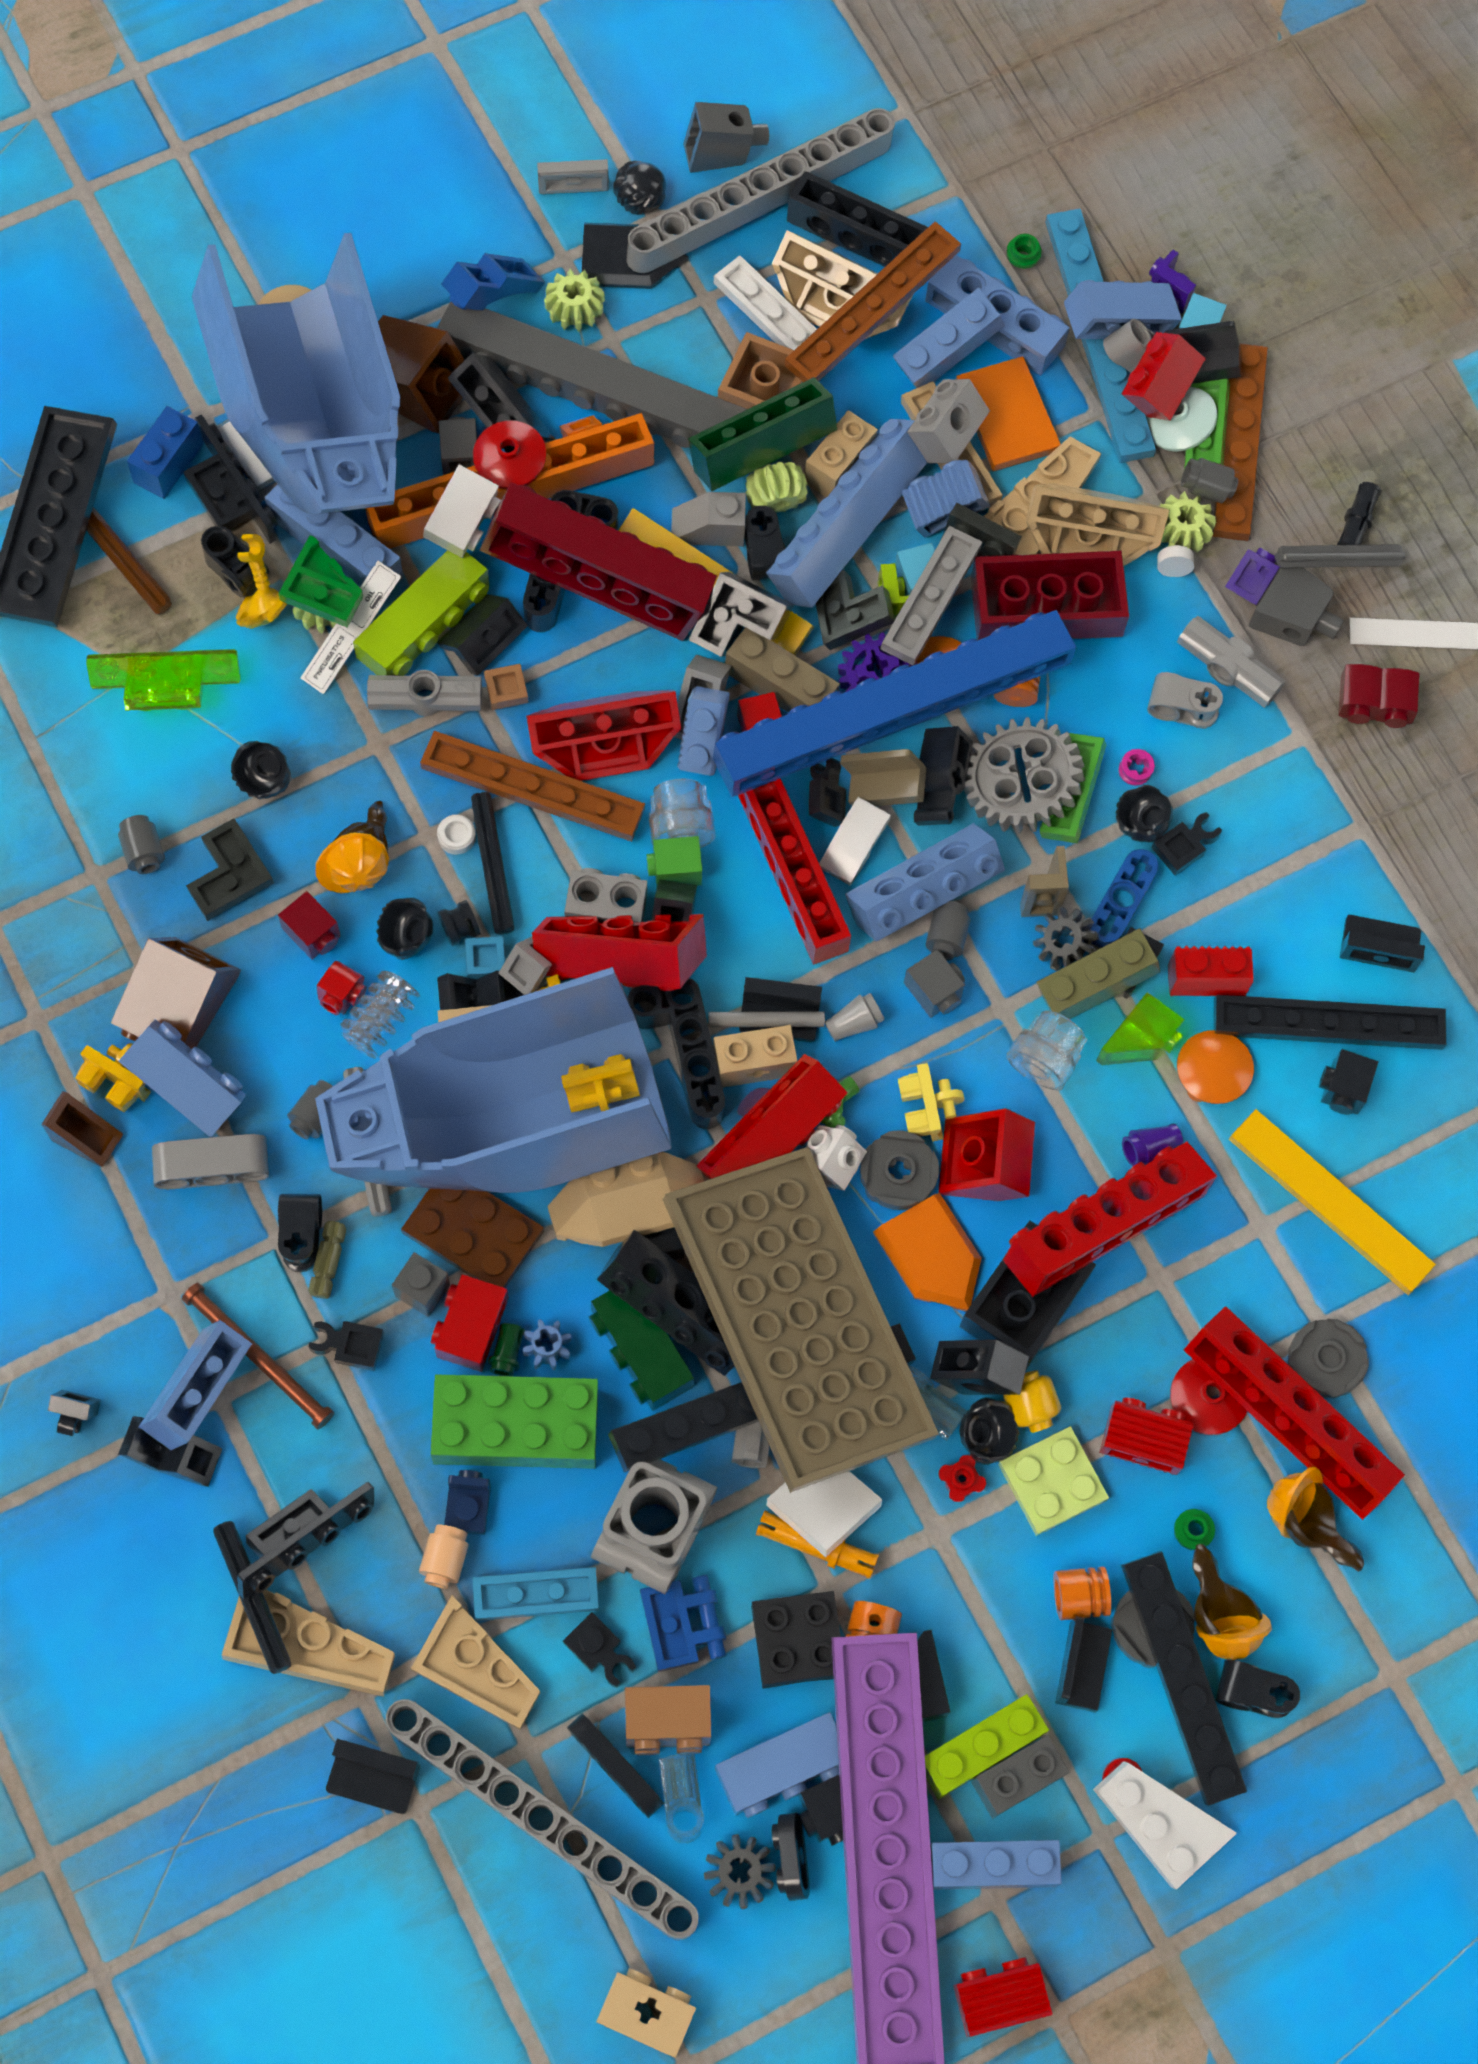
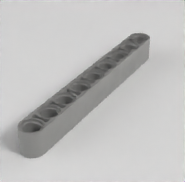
(758, 190)
(530, 1800)

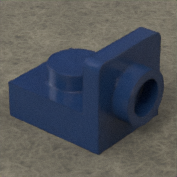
(468, 1502)

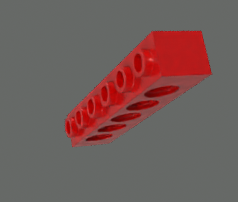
(796, 871)
(1108, 1217)
(1294, 1412)

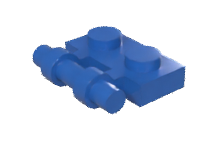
(670, 1626)

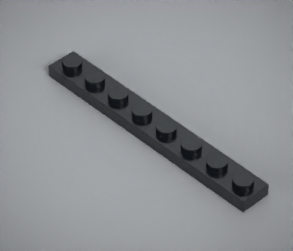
(697, 1421)

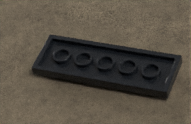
(52, 513)

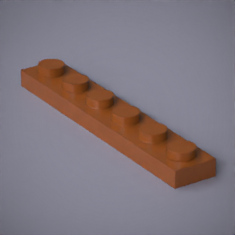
(873, 304)
(1242, 444)
(532, 786)

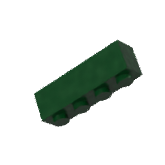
(763, 433)

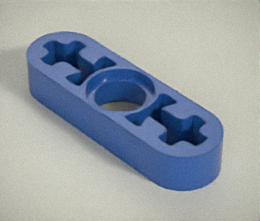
(1125, 872)

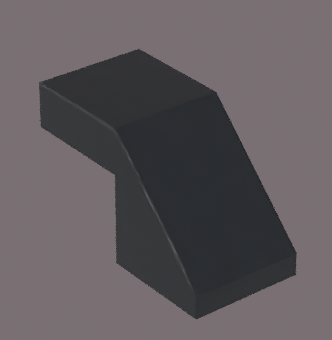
(465, 992)
(189, 1462)

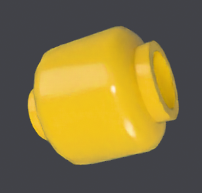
(1036, 1402)

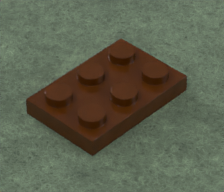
(473, 1233)

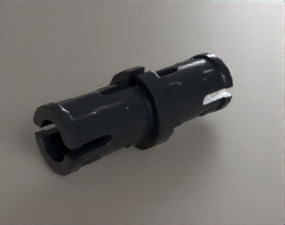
(1360, 516)

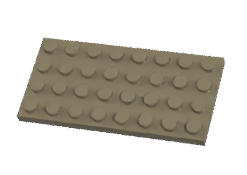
(800, 1318)

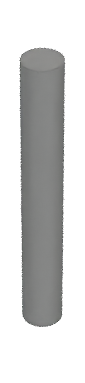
(766, 1019)

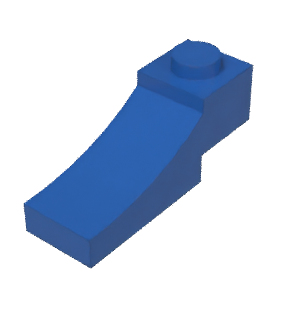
(490, 280)

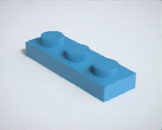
(535, 1594)

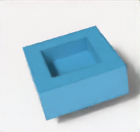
(484, 955)

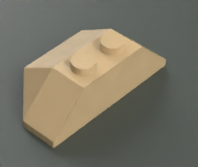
(822, 280)
(1093, 521)
(616, 1201)

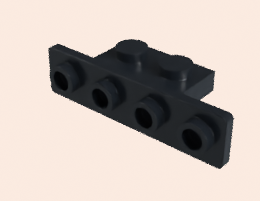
(223, 490)
(296, 1532)

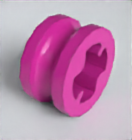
(1140, 757)

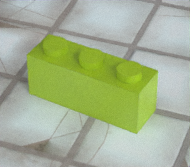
(983, 1746)

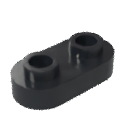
(790, 1840)

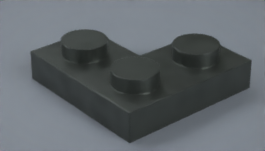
(850, 617)
(238, 871)

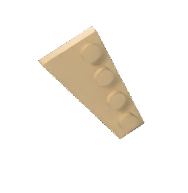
(1066, 465)
(315, 1648)

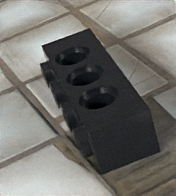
(850, 220)
(667, 1297)

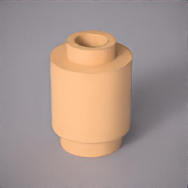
(444, 1556)

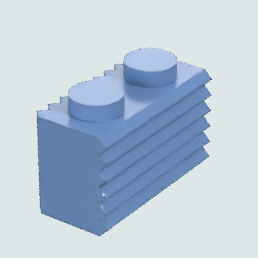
(933, 497)
(702, 729)

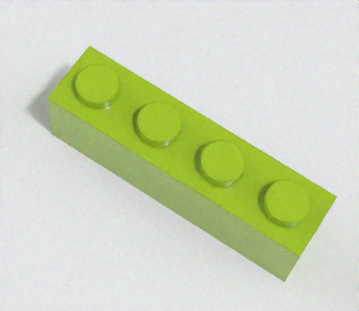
(422, 614)

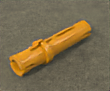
(842, 1556)

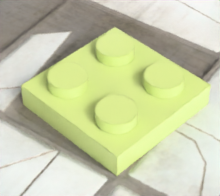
(1053, 1481)

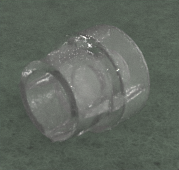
(681, 811)
(1047, 1050)

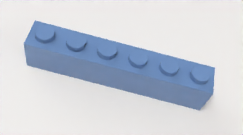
(847, 515)

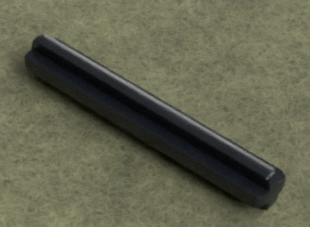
(492, 863)
(255, 1605)

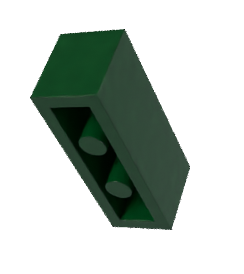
(642, 1350)

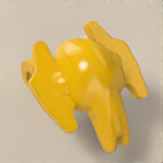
(265, 603)

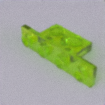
(163, 678)

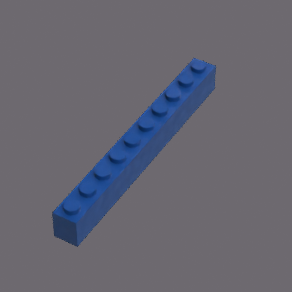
(893, 702)

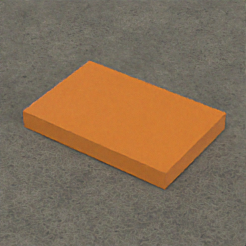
(1017, 420)

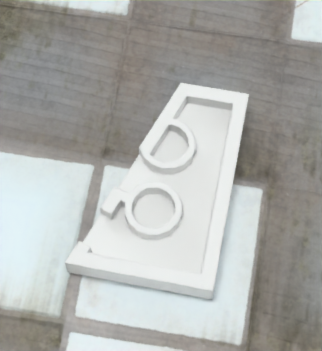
(1162, 1824)

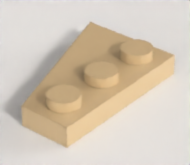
(474, 1667)

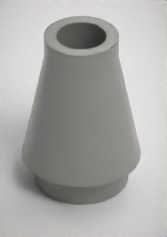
(856, 1017)

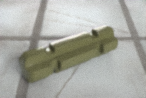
(327, 1259)

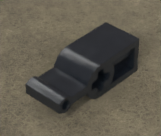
(947, 758)

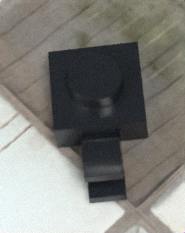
(826, 797)

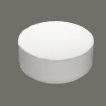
(1175, 561)
(456, 834)

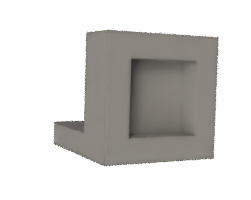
(526, 968)

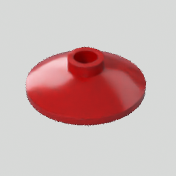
(520, 465)
(1207, 1414)

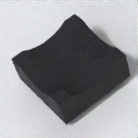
(795, 1638)

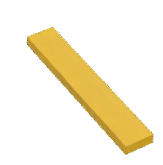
(796, 628)
(1332, 1202)

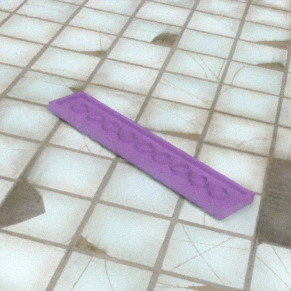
(887, 1850)

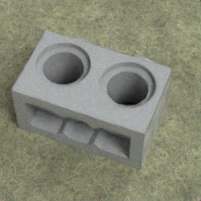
(608, 891)

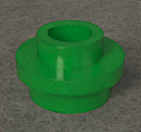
(1024, 243)
(1183, 1535)

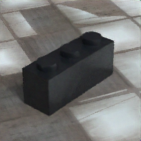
(493, 395)

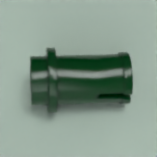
(507, 1350)

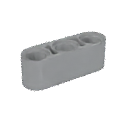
(210, 1161)

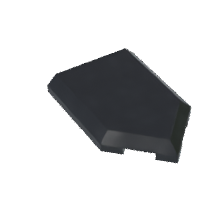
(606, 258)

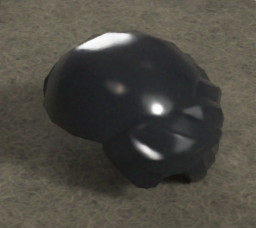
(639, 187)
(260, 769)
(1144, 813)
(404, 927)
(989, 1431)

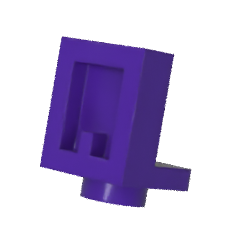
(1181, 286)
(1253, 575)

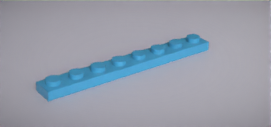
(1078, 263)

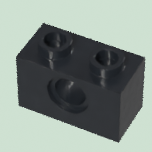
(979, 1367)

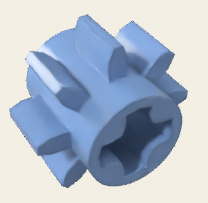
(554, 1337)

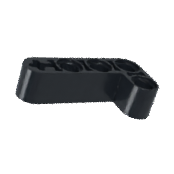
(553, 594)
(687, 1052)

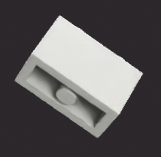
(461, 511)

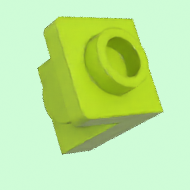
(895, 586)

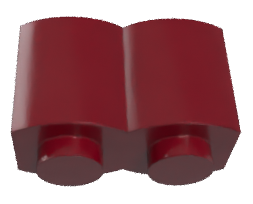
(1379, 695)

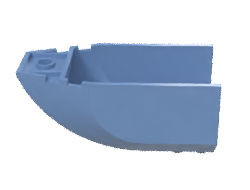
(307, 385)
(486, 1100)

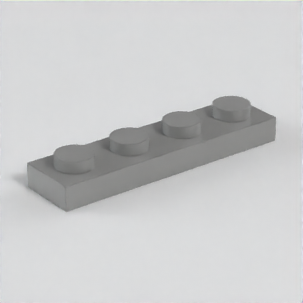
(931, 595)

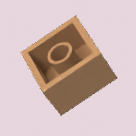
(757, 372)
(668, 1718)

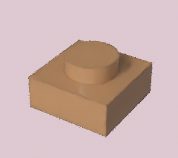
(506, 686)

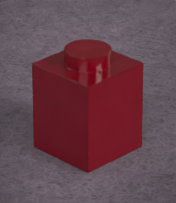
(310, 926)

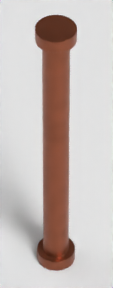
(319, 1414)

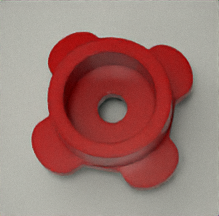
(957, 1489)

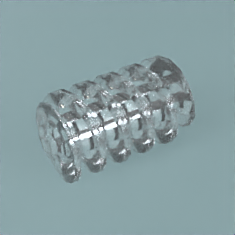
(377, 1012)

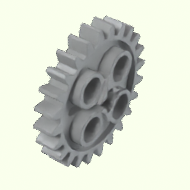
(1058, 767)

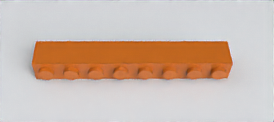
(569, 465)

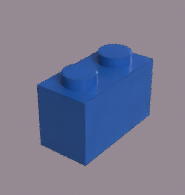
(165, 452)

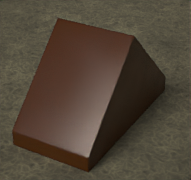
(80, 1130)

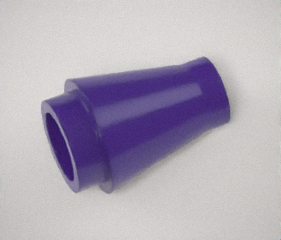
(1146, 1143)

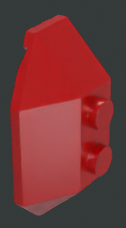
(605, 733)

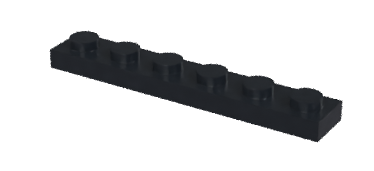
(1330, 1022)
(1183, 1678)

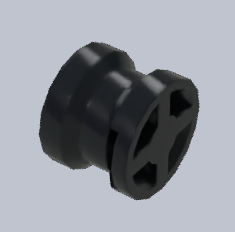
(456, 926)

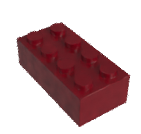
(1081, 586)

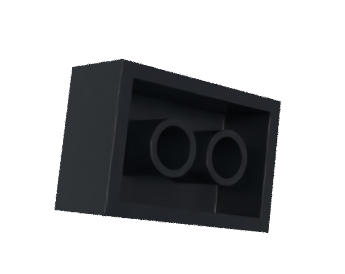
(1014, 1317)

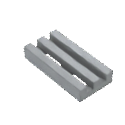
(573, 176)

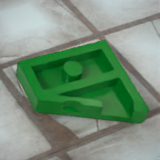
(321, 586)

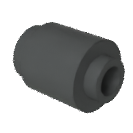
(1209, 480)
(140, 844)
(948, 930)
(304, 1114)

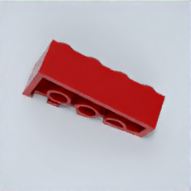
(640, 952)

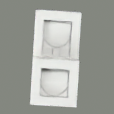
(854, 841)

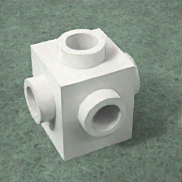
(836, 1154)

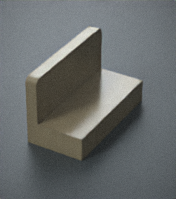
(885, 777)
(1046, 891)

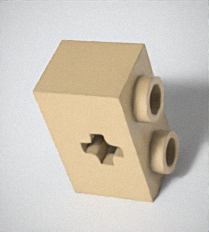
(838, 453)
(754, 1055)
(662, 2034)

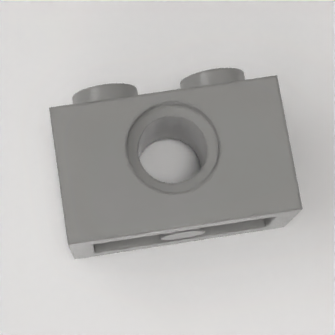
(948, 420)

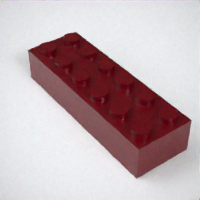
(598, 561)

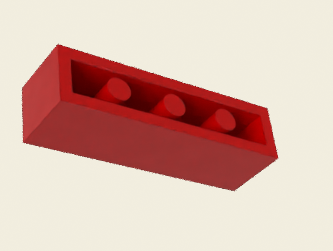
(778, 1120)

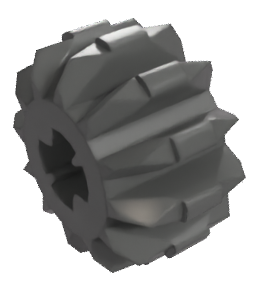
(1063, 926)
(753, 1873)

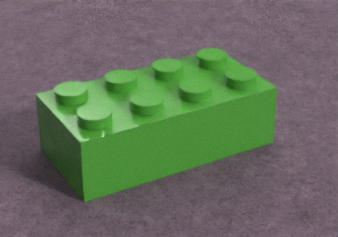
(514, 1421)

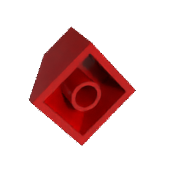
(987, 1156)

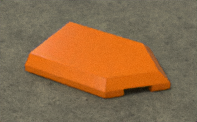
(932, 1253)

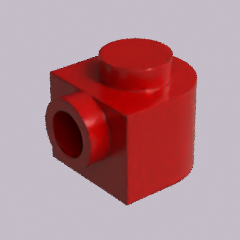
(340, 988)

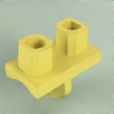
(920, 1086)

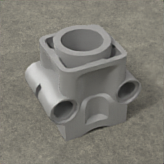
(653, 1558)

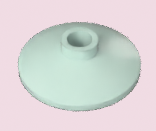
(1190, 426)

